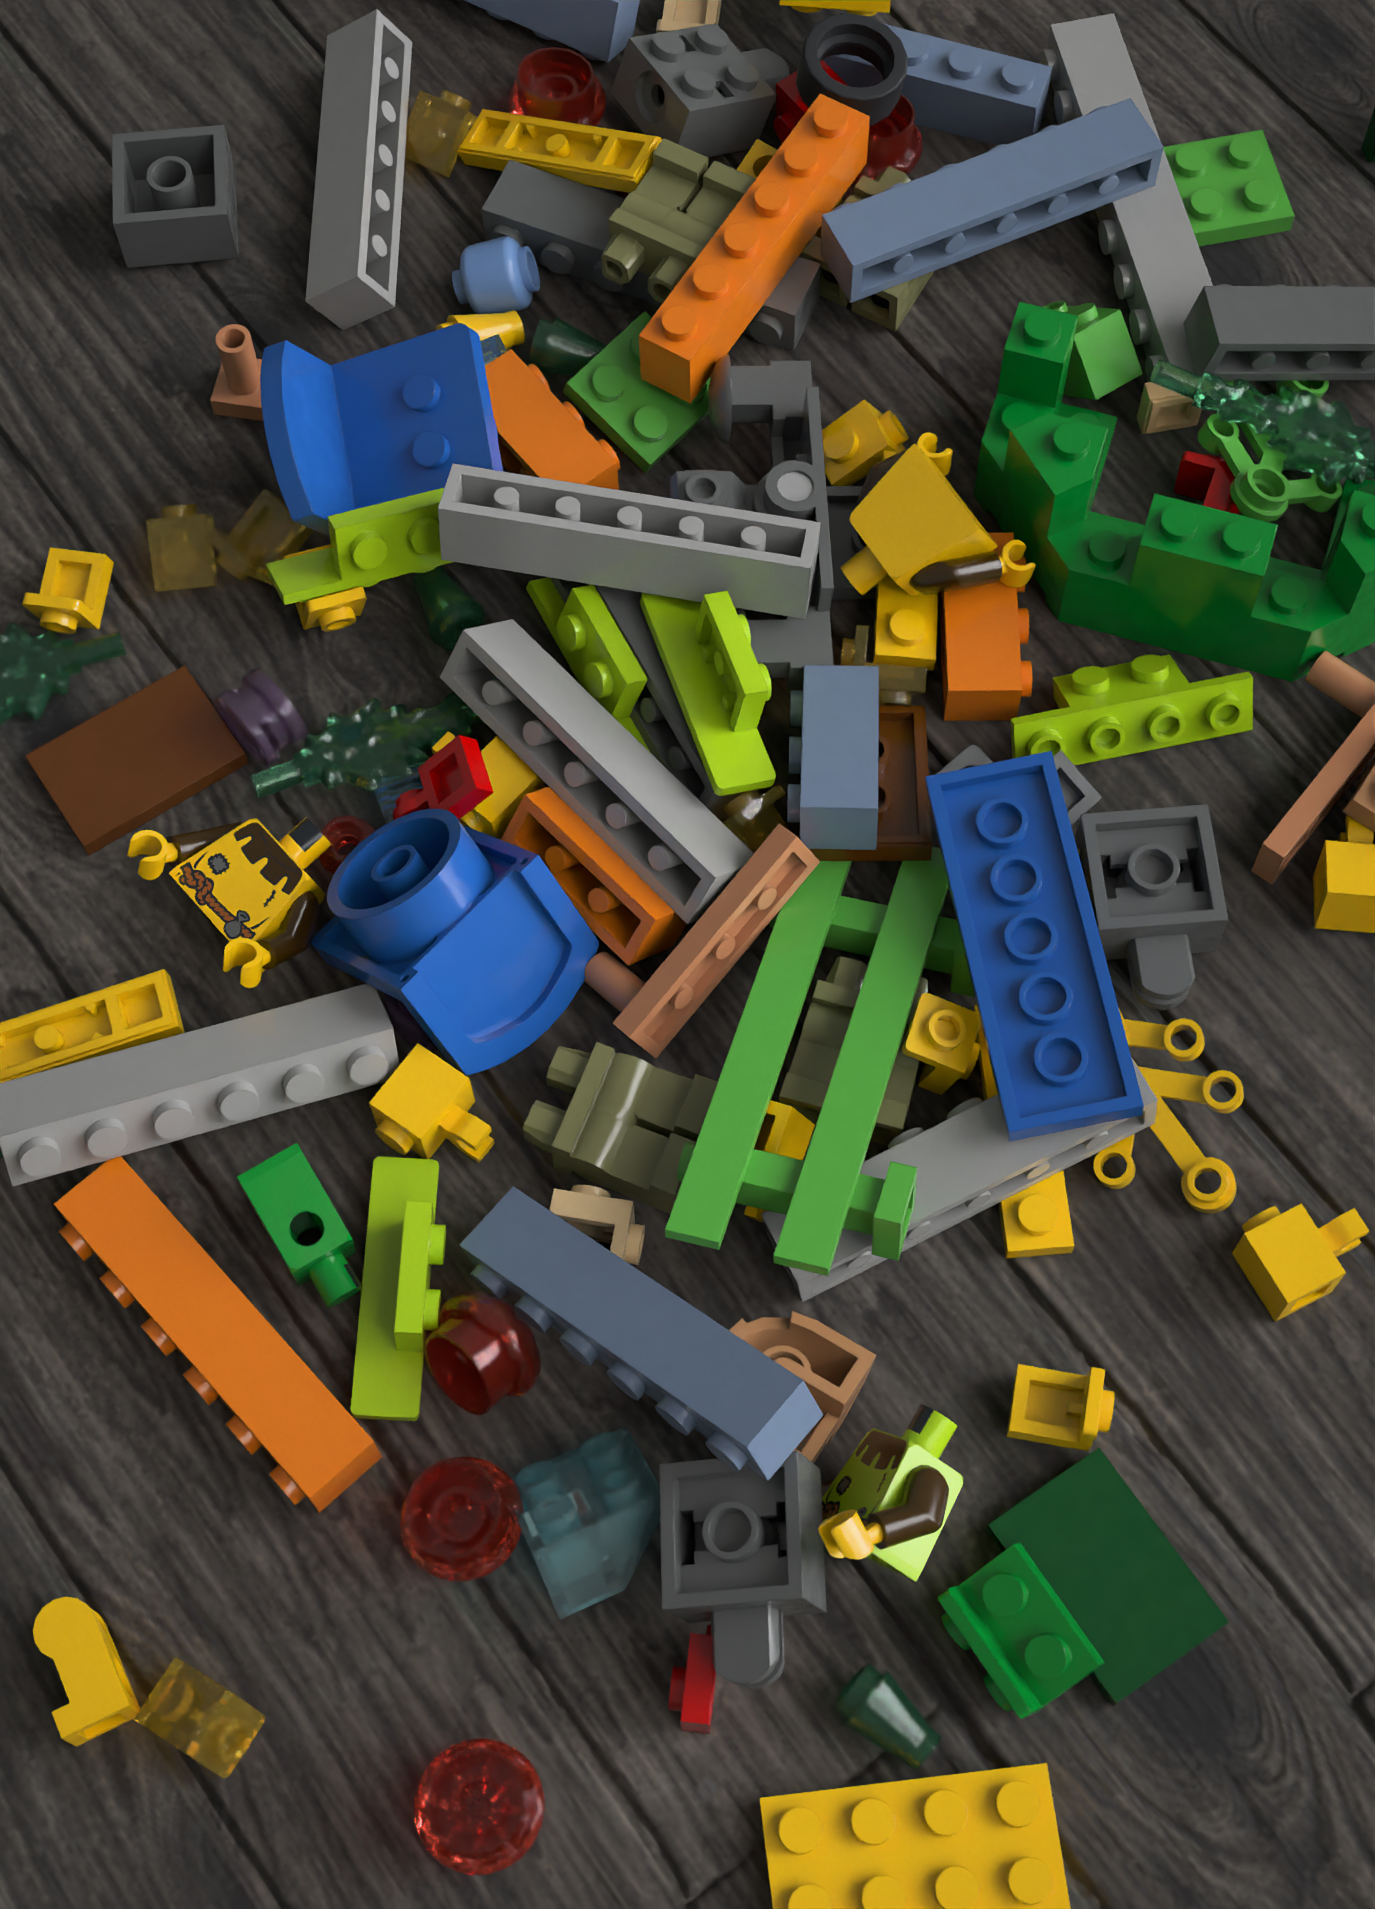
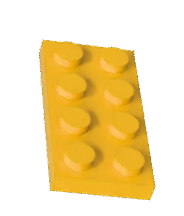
(918, 1844)

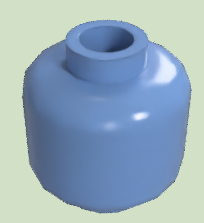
(496, 276)

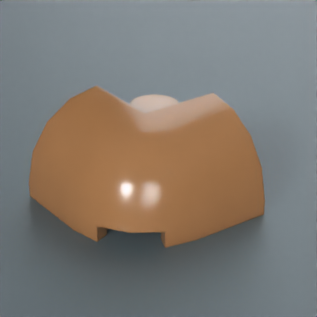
(823, 1358)

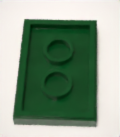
(1112, 1573)

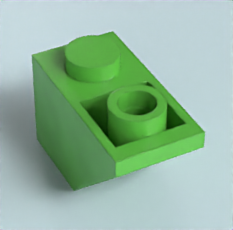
(1100, 352)

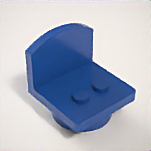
(375, 422)
(459, 934)

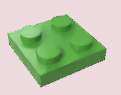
(1230, 187)
(629, 410)

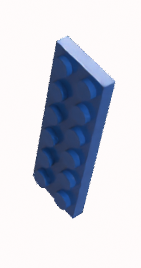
(1033, 947)

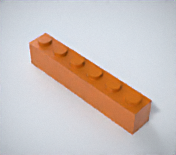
(753, 248)
(218, 1332)

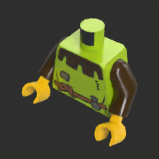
(892, 1496)

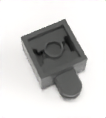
(698, 88)
(1144, 897)
(742, 1558)

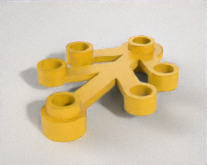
(1167, 1127)

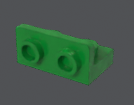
(1018, 1633)

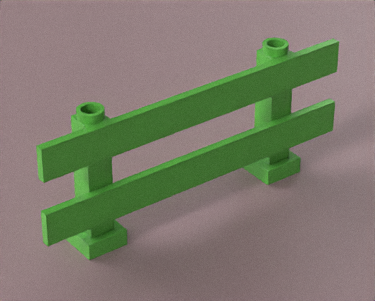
(827, 1187)

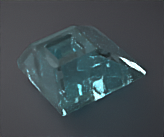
(588, 1518)

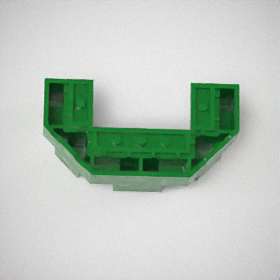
(1188, 575)

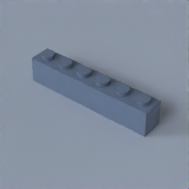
(990, 199)
(643, 1334)

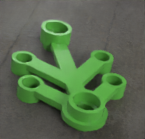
(1261, 488)

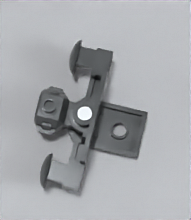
(792, 489)

